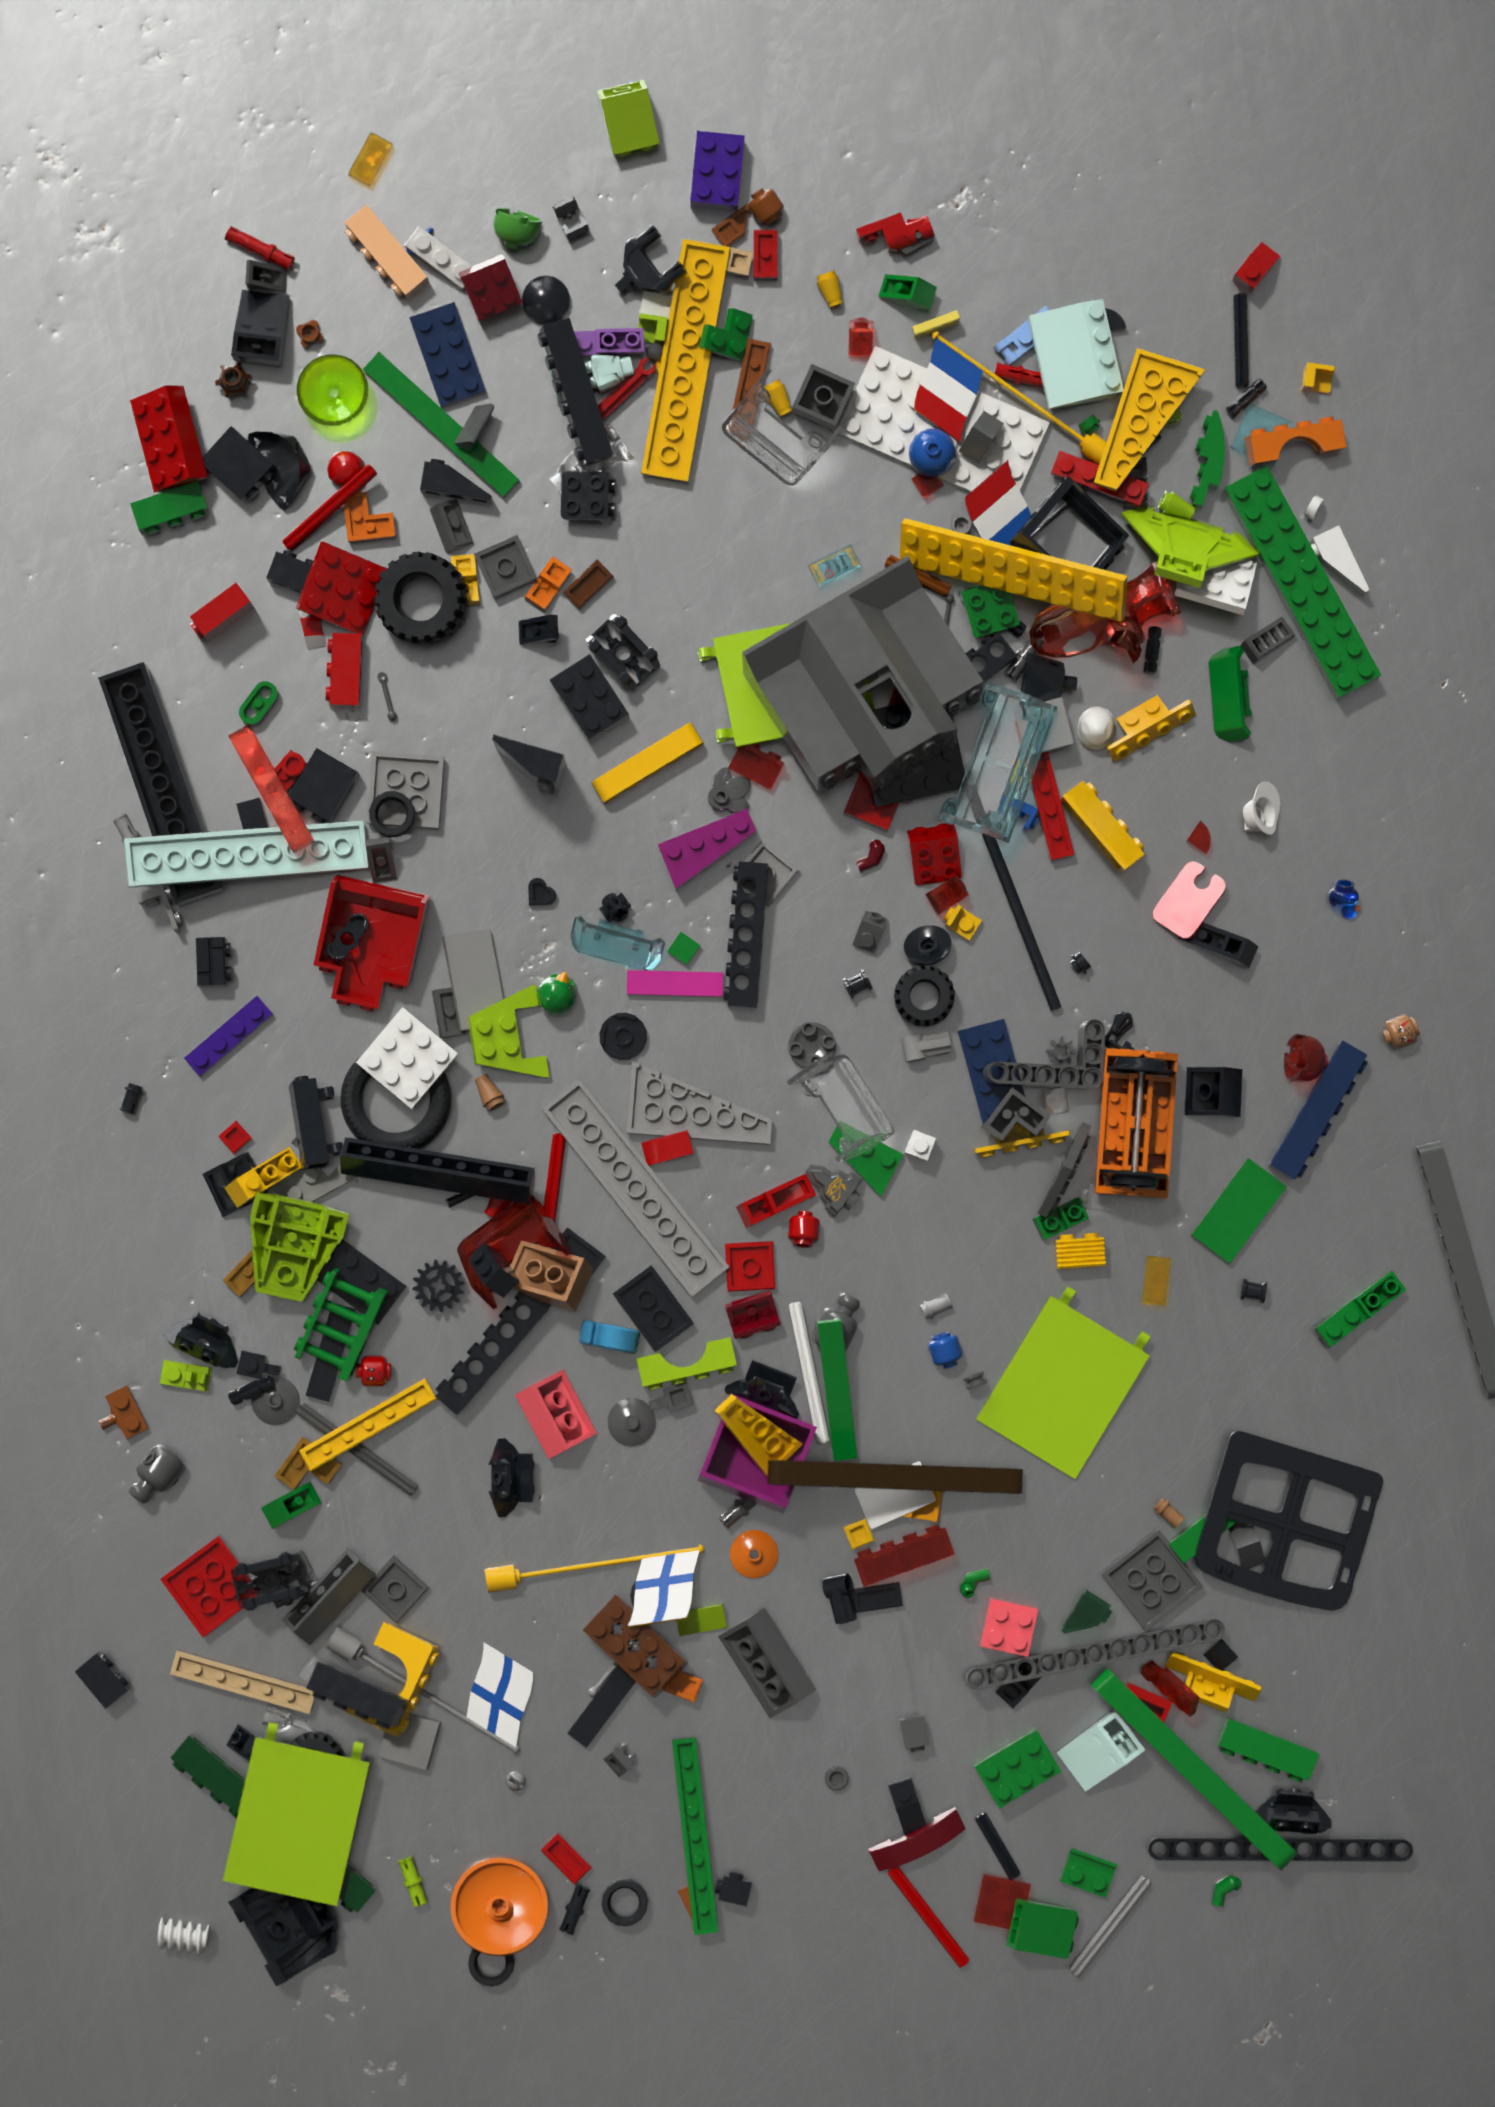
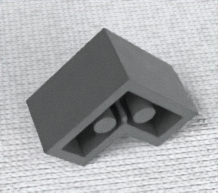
(1012, 1110)

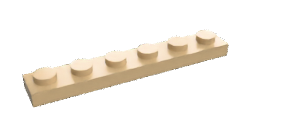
(242, 1682)

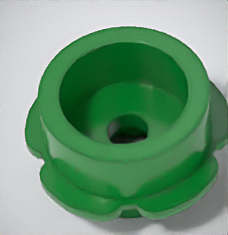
(1089, 425)

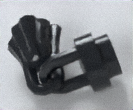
(1121, 1024)

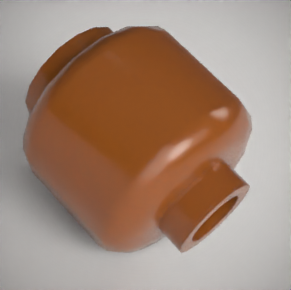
(766, 206)

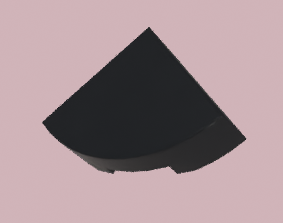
(1115, 320)

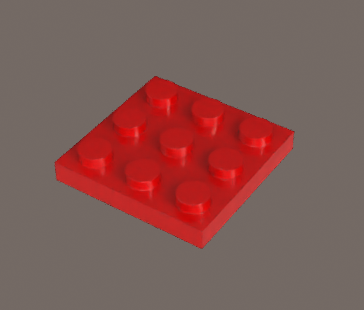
(340, 588)
(205, 1586)

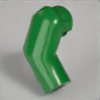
(971, 1581)
(1224, 1887)

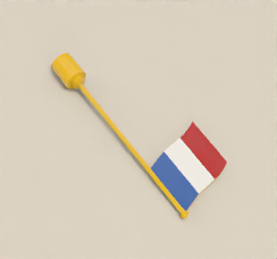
(953, 385)

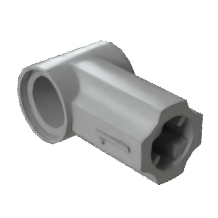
(920, 1046)

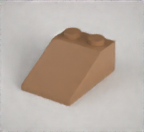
(551, 1275)

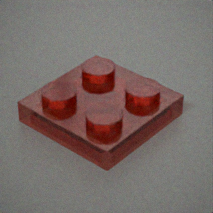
(998, 1899)

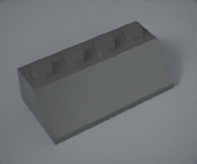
(767, 1663)

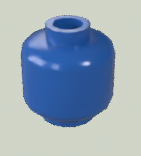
(945, 1349)

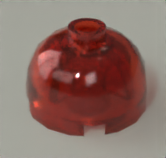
(1305, 1059)

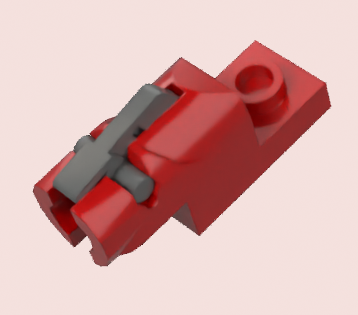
(897, 233)

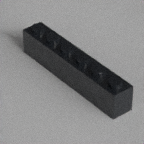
(575, 392)

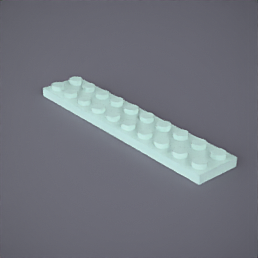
(242, 854)

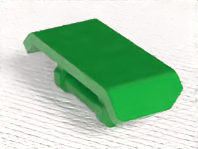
(1229, 694)

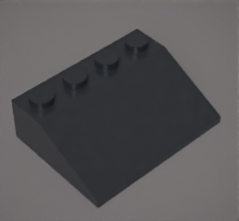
(537, 764)

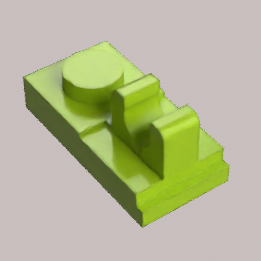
(185, 1375)

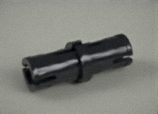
(574, 1909)

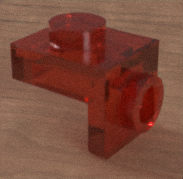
(860, 337)
(947, 894)

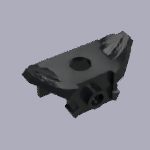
(220, 1349)
(767, 1388)
(510, 1477)
(1312, 1816)

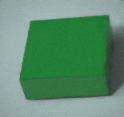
(683, 948)

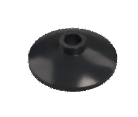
(925, 938)

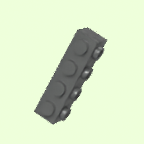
(326, 1599)

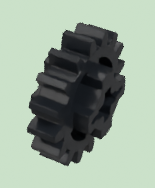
(442, 1270)

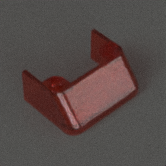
(504, 1234)

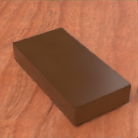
(588, 584)

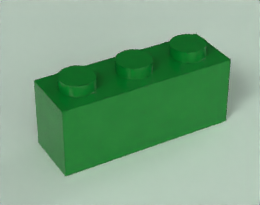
(170, 508)

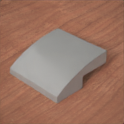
(1060, 732)
(414, 1745)

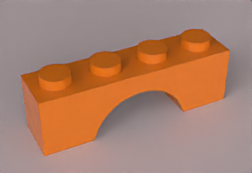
(1323, 437)

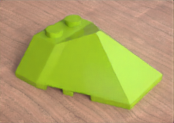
(292, 1243)

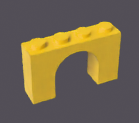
(418, 1659)

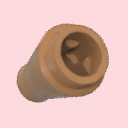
(490, 1095)

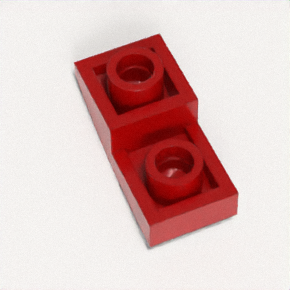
(667, 1148)

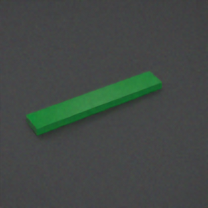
(837, 1389)

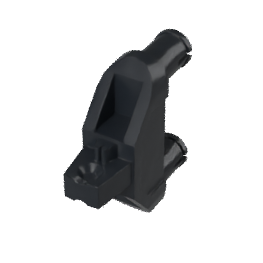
(641, 271)

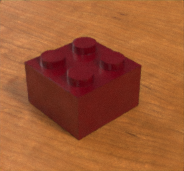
(490, 287)

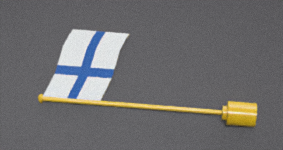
(661, 1586)

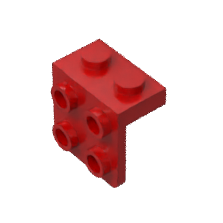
(934, 853)

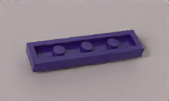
(228, 1036)

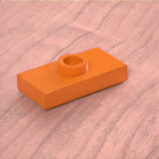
(685, 1686)

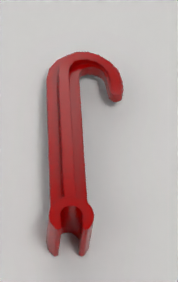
(626, 388)

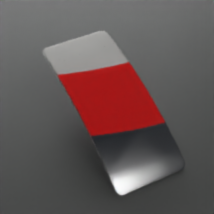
(312, 631)

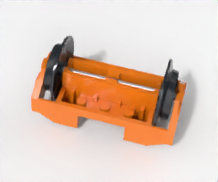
(1139, 1103)

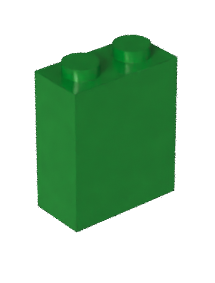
(1042, 1928)

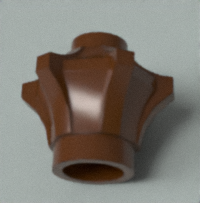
(233, 372)

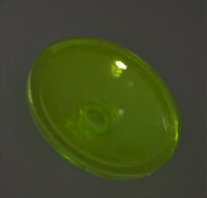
(327, 374)

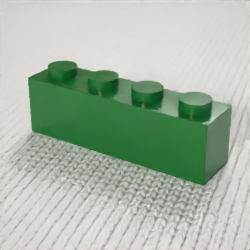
(1267, 1749)

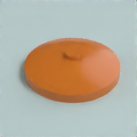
(499, 1907)

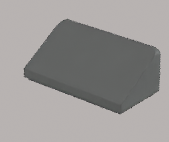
(474, 426)
(451, 525)

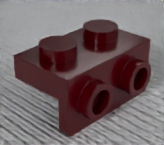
(752, 1315)

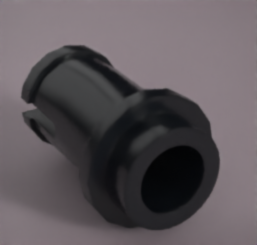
(131, 1098)

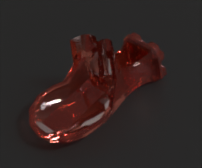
(1145, 599)

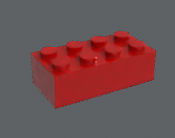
(168, 438)

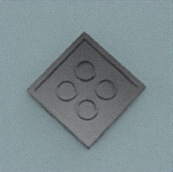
(1152, 1580)

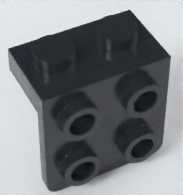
(588, 496)

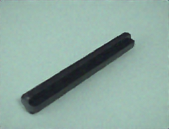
(1241, 340)

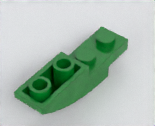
(1212, 451)
(1360, 1309)

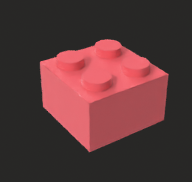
(1008, 1627)

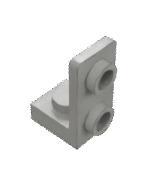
(150, 898)

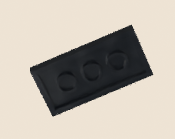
(363, 1274)

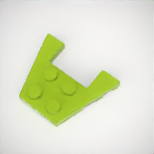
(497, 1039)

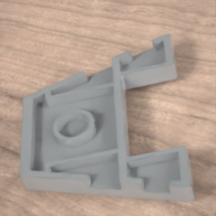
(309, 1183)

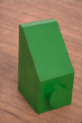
(908, 291)
(291, 1505)

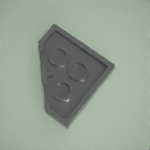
(1067, 1170)

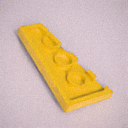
(756, 1434)

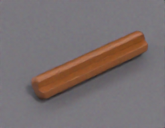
(926, 579)

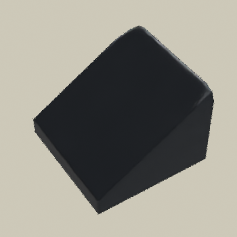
(1220, 1655)

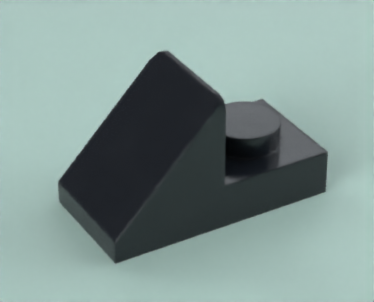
(538, 630)

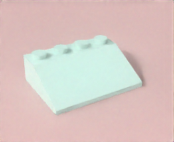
(1076, 354)

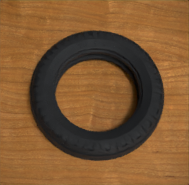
(414, 1138)

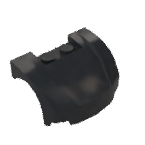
(287, 1930)

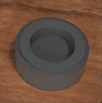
(836, 1778)

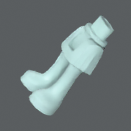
(606, 371)

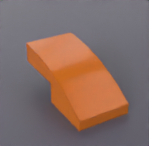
(548, 584)

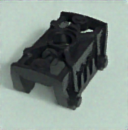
(633, 643)
(274, 1593)

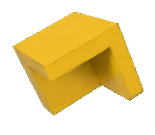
(1318, 378)

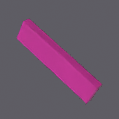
(675, 983)

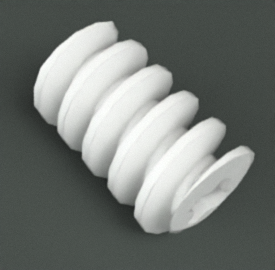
(182, 1936)

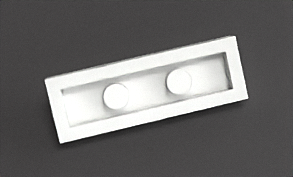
(437, 255)

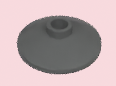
(287, 1405)
(644, 1419)

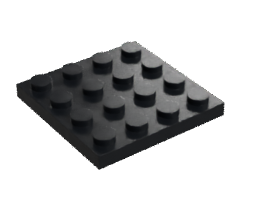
(939, 776)

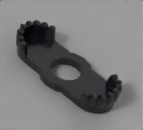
(356, 927)

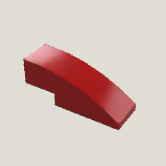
(776, 1200)

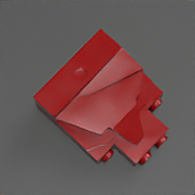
(384, 950)

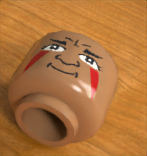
(1401, 1031)

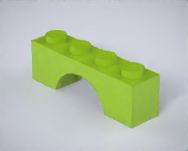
(717, 1356)

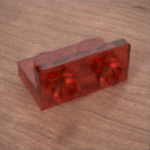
(757, 765)

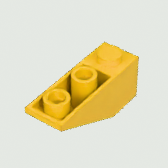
(263, 1177)

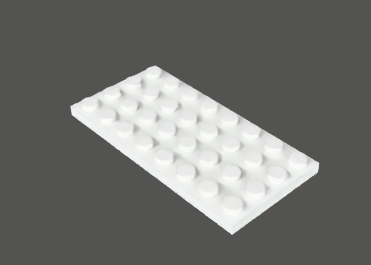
(886, 422)

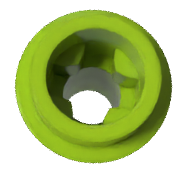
(1175, 505)

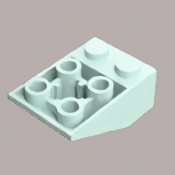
(1100, 1750)

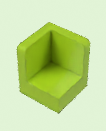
(654, 328)

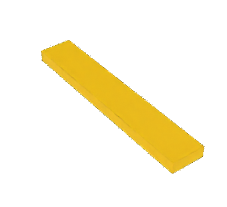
(367, 1425)

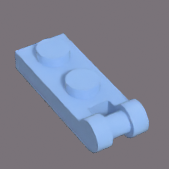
(1021, 339)

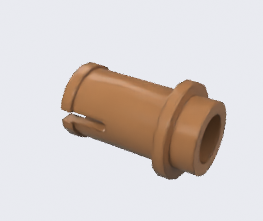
(1168, 1512)

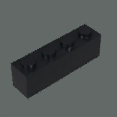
(357, 1694)

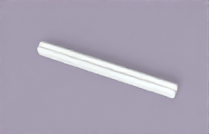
(809, 1373)

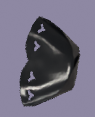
(290, 464)

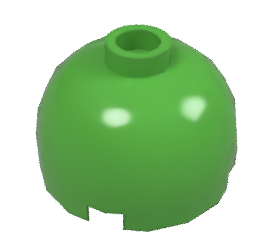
(515, 227)

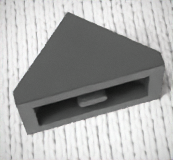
(265, 277)
(981, 437)
(1246, 1545)

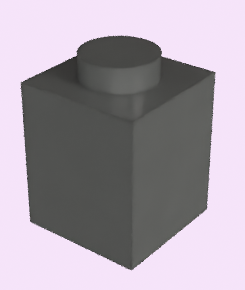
(914, 1733)

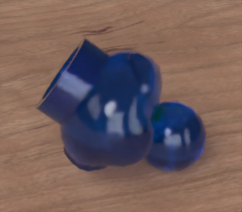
(1346, 896)

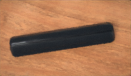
(997, 1846)

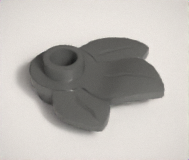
(731, 788)

